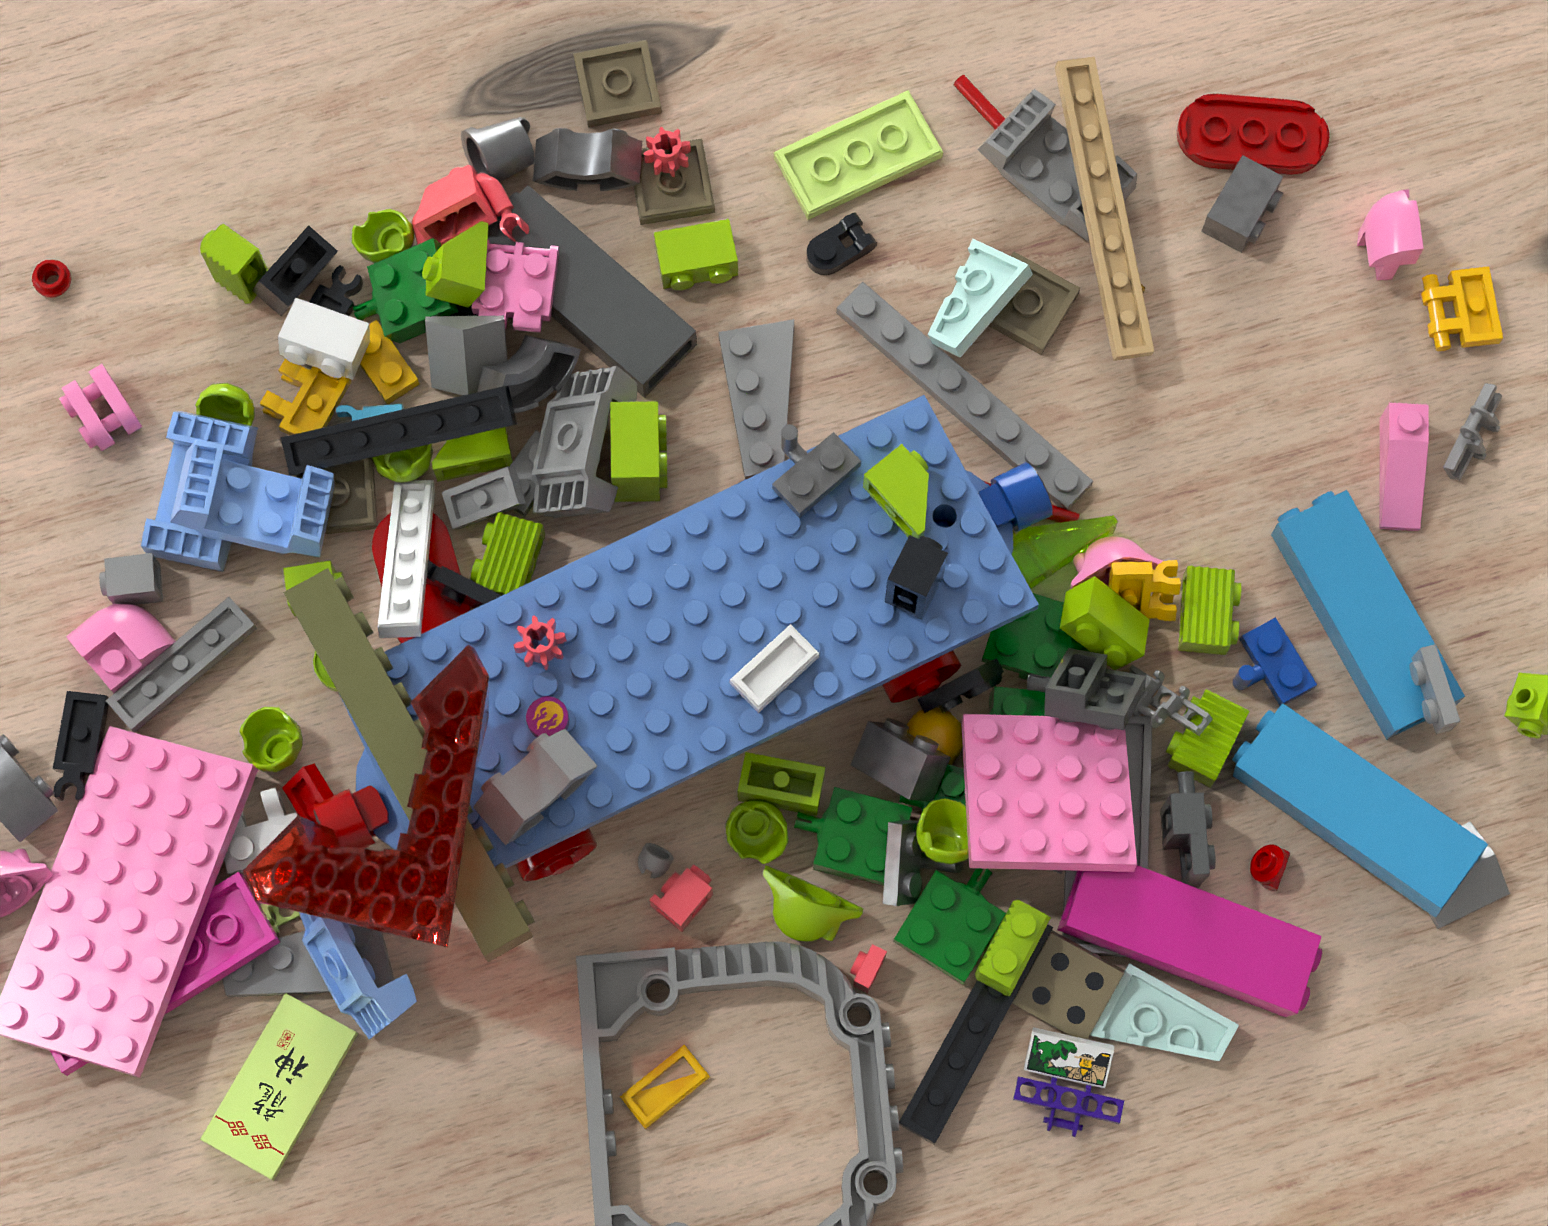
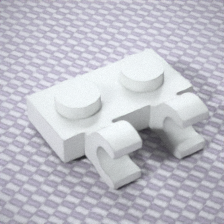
(253, 839)

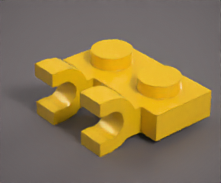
(313, 403)
(1137, 580)

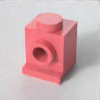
(683, 897)

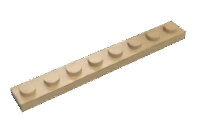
(1104, 209)

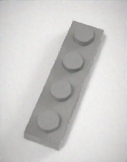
(181, 664)

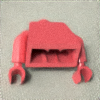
(462, 202)

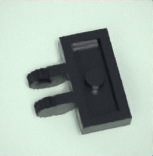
(968, 685)

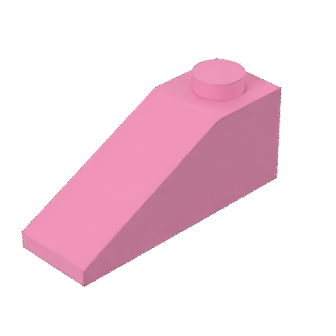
(1402, 465)

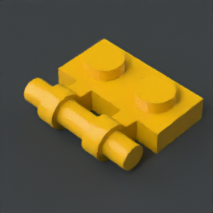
(1474, 308)

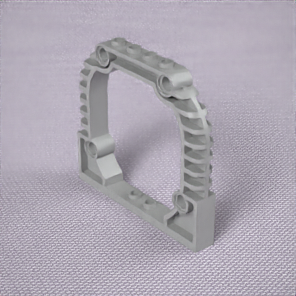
(615, 994)

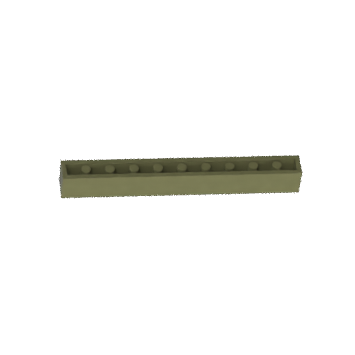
(396, 746)

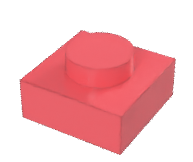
(867, 967)

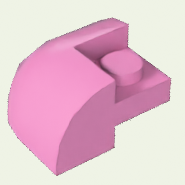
(1392, 234)
(120, 642)

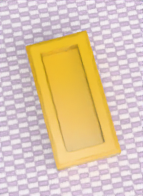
(656, 1101)

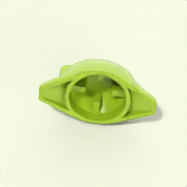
(805, 909)

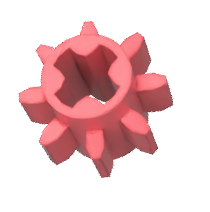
(667, 162)
(542, 653)

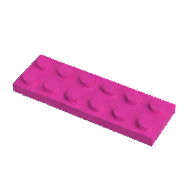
(227, 938)

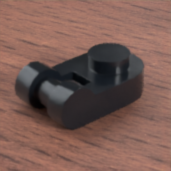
(827, 253)

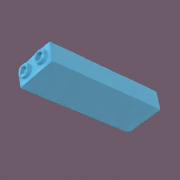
(1359, 606)
(1358, 809)

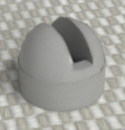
(654, 859)

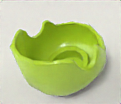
(383, 235)
(226, 403)
(404, 465)
(271, 739)
(757, 831)
(943, 831)

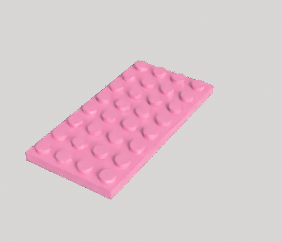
(124, 900)

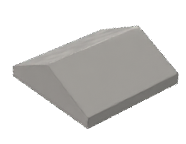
(461, 348)
(1479, 888)

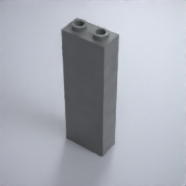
(600, 298)

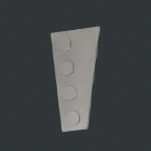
(758, 384)
(292, 971)

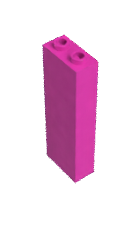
(1194, 936)

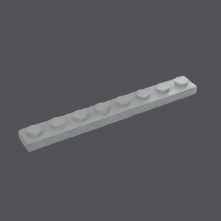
(962, 394)

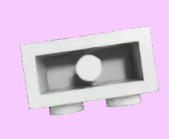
(323, 339)

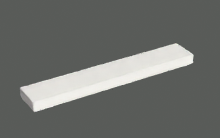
(406, 560)

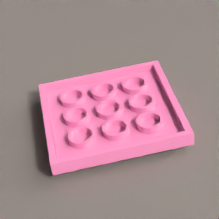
(1046, 794)

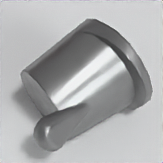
(499, 148)

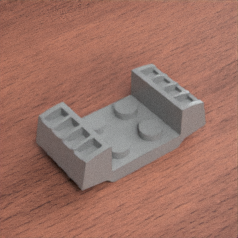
(1038, 161)
(573, 443)

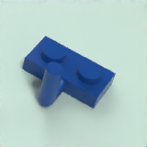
(1275, 663)

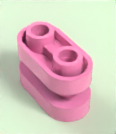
(78, 402)

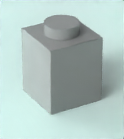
(132, 579)

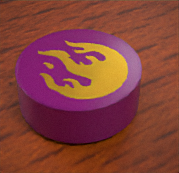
(547, 716)

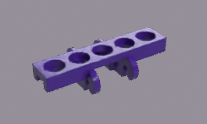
(1079, 1109)

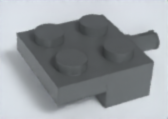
(1088, 691)
(1185, 828)

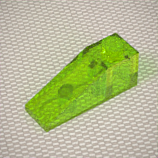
(1050, 547)

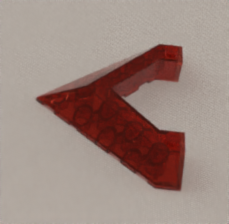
(407, 888)

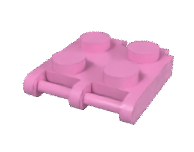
(519, 285)

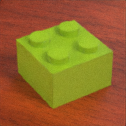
(635, 446)

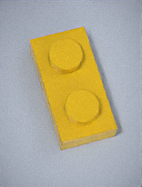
(386, 366)

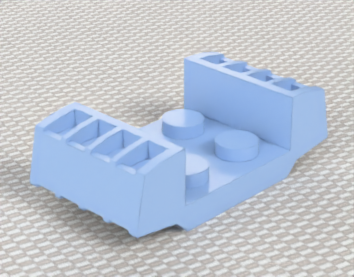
(252, 503)
(179, 542)
(352, 977)

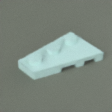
(978, 297)
(1162, 1018)

